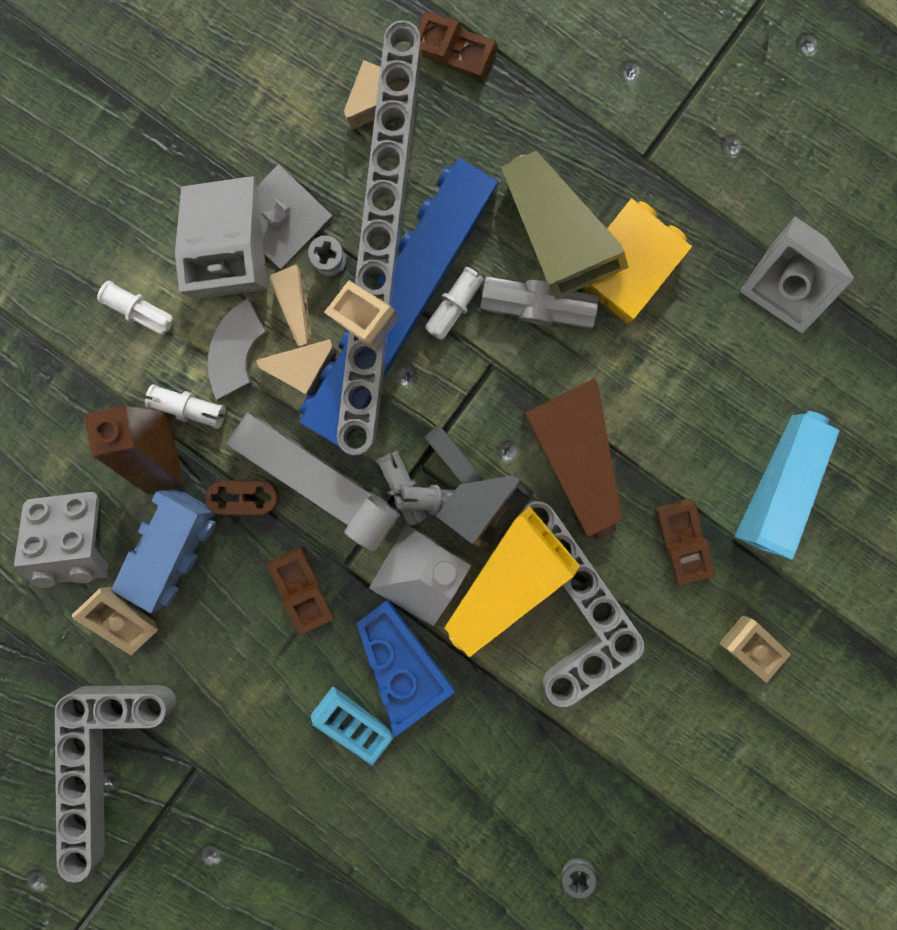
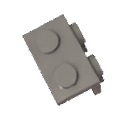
(59, 540)

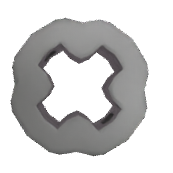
(321, 246)

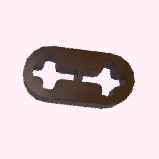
(242, 506)

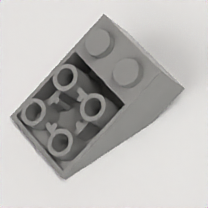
(220, 239)

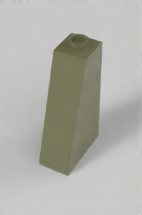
(562, 229)

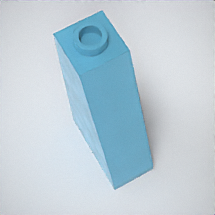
(789, 486)

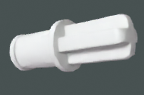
(454, 303)
(135, 308)

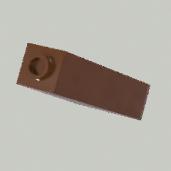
(136, 446)
(578, 453)

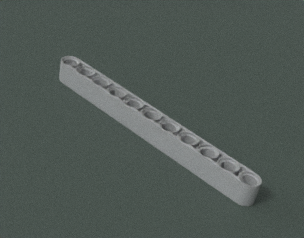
(385, 143)

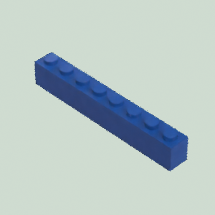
(420, 270)

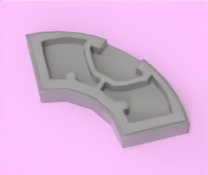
(231, 349)

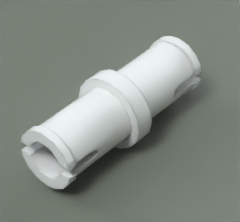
(185, 406)

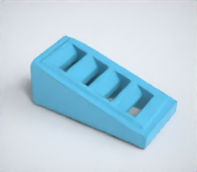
(348, 706)

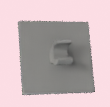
(287, 216)

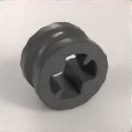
(578, 891)

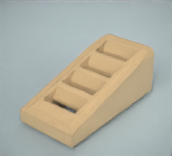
(291, 293)

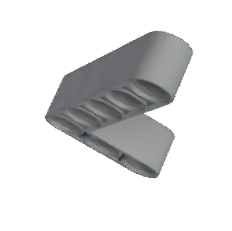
(364, 512)
(607, 630)
(88, 765)

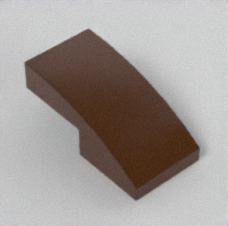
(455, 48)
(684, 541)
(301, 590)

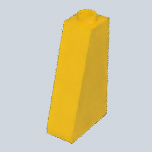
(515, 579)

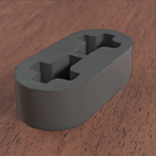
(452, 456)

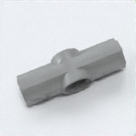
(536, 303)

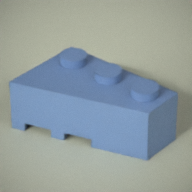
(164, 550)

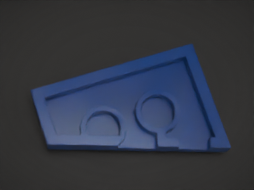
(403, 668)

